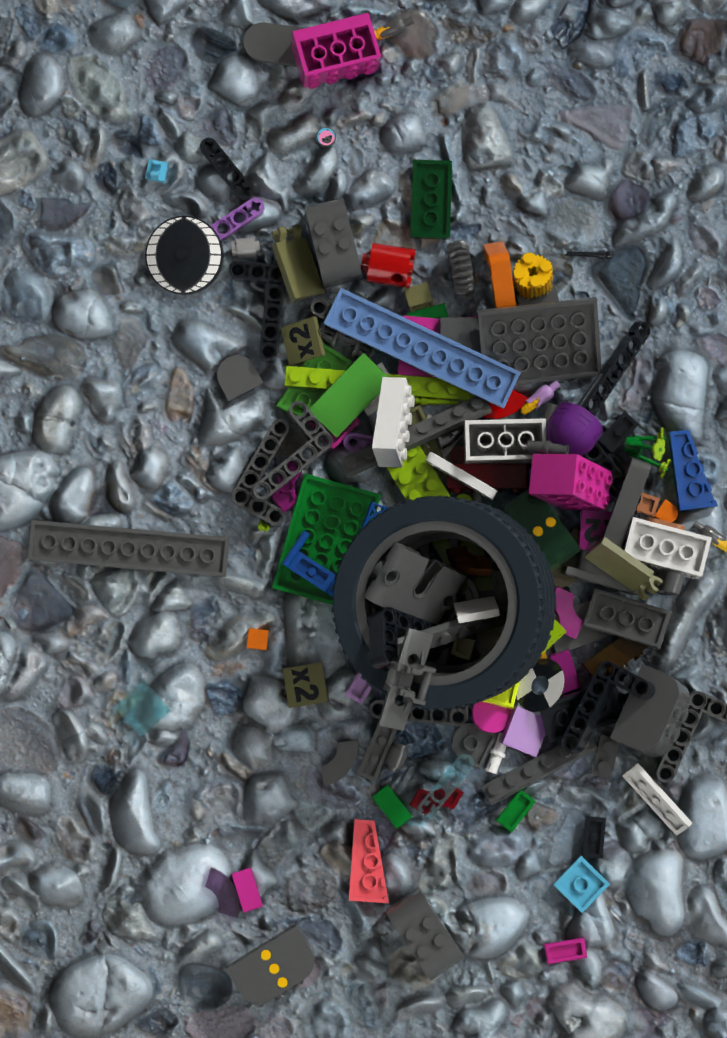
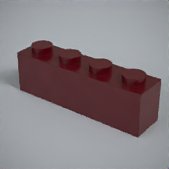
(498, 476)

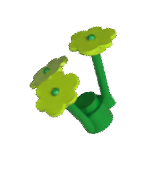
(636, 445)

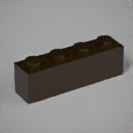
(617, 652)

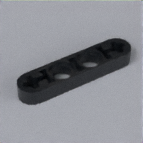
(227, 169)

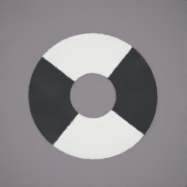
(555, 676)

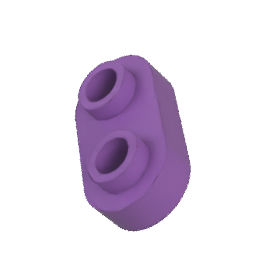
(362, 441)

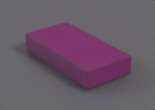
(565, 661)

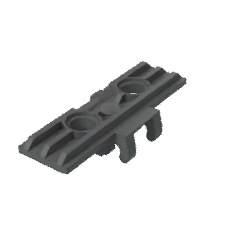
(401, 676)

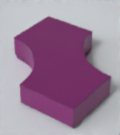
(286, 496)
(565, 613)

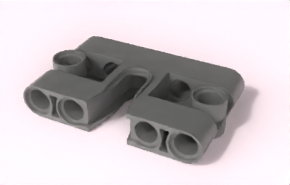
(412, 587)

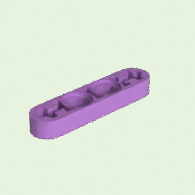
(229, 218)

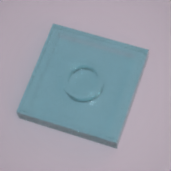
(142, 708)

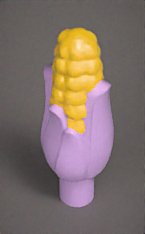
(540, 397)

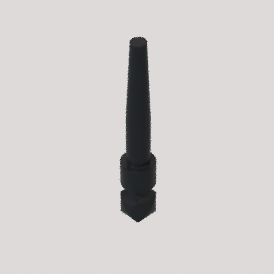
(600, 254)

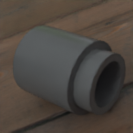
(396, 757)

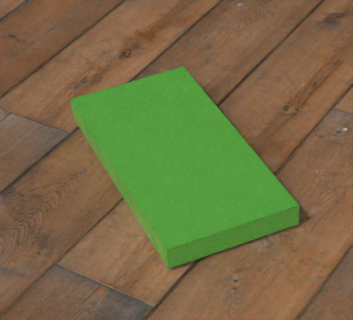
(349, 395)
(309, 396)

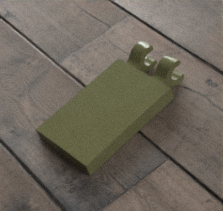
(296, 263)
(623, 567)

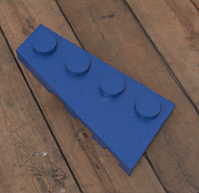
(688, 474)

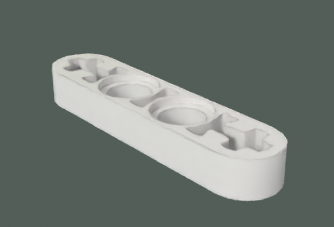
(461, 476)

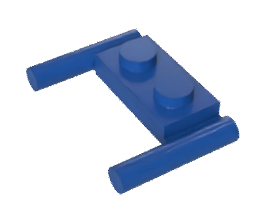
(309, 568)

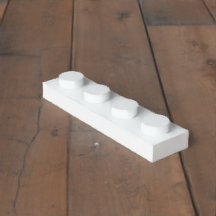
(657, 799)

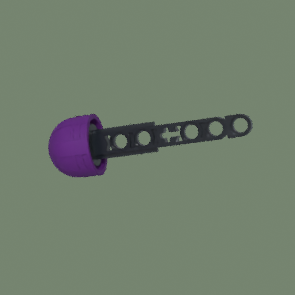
(577, 424)

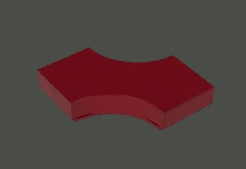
(439, 794)

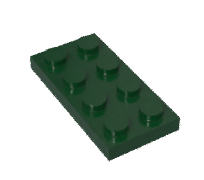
(431, 199)

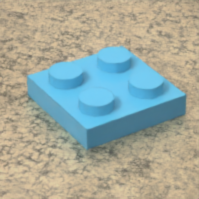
(581, 884)

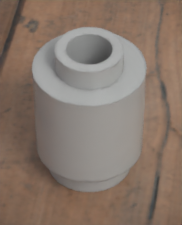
(245, 247)

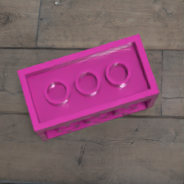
(335, 50)
(570, 482)

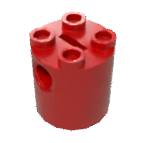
(388, 265)

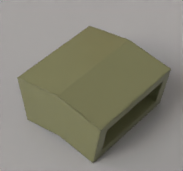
(418, 297)

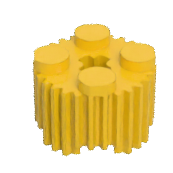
(533, 276)

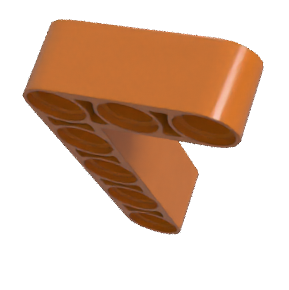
(499, 264)

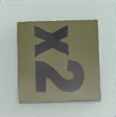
(303, 341)
(305, 685)

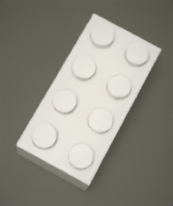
(392, 422)

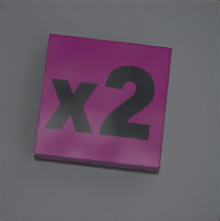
(592, 527)

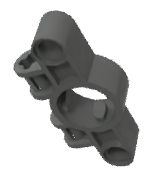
(332, 336)

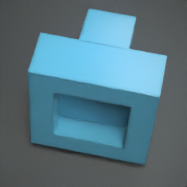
(156, 171)

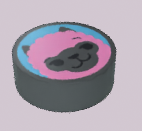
(326, 137)

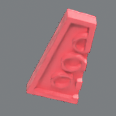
(367, 873)

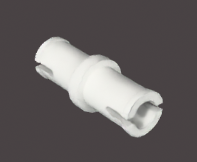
(496, 756)

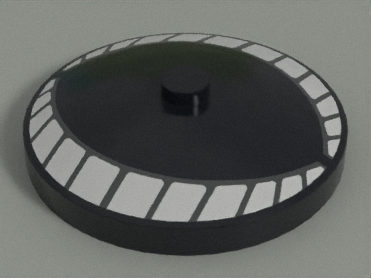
(184, 255)

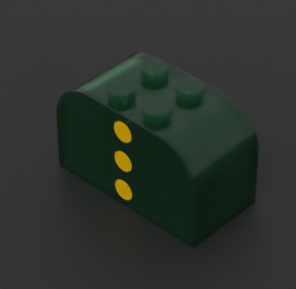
(545, 528)

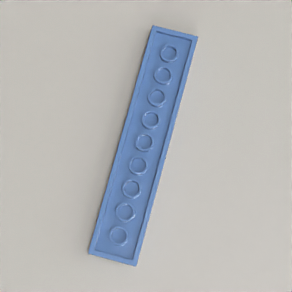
(422, 348)

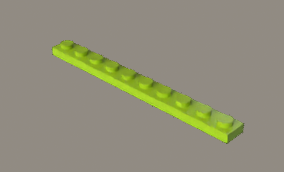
(421, 386)

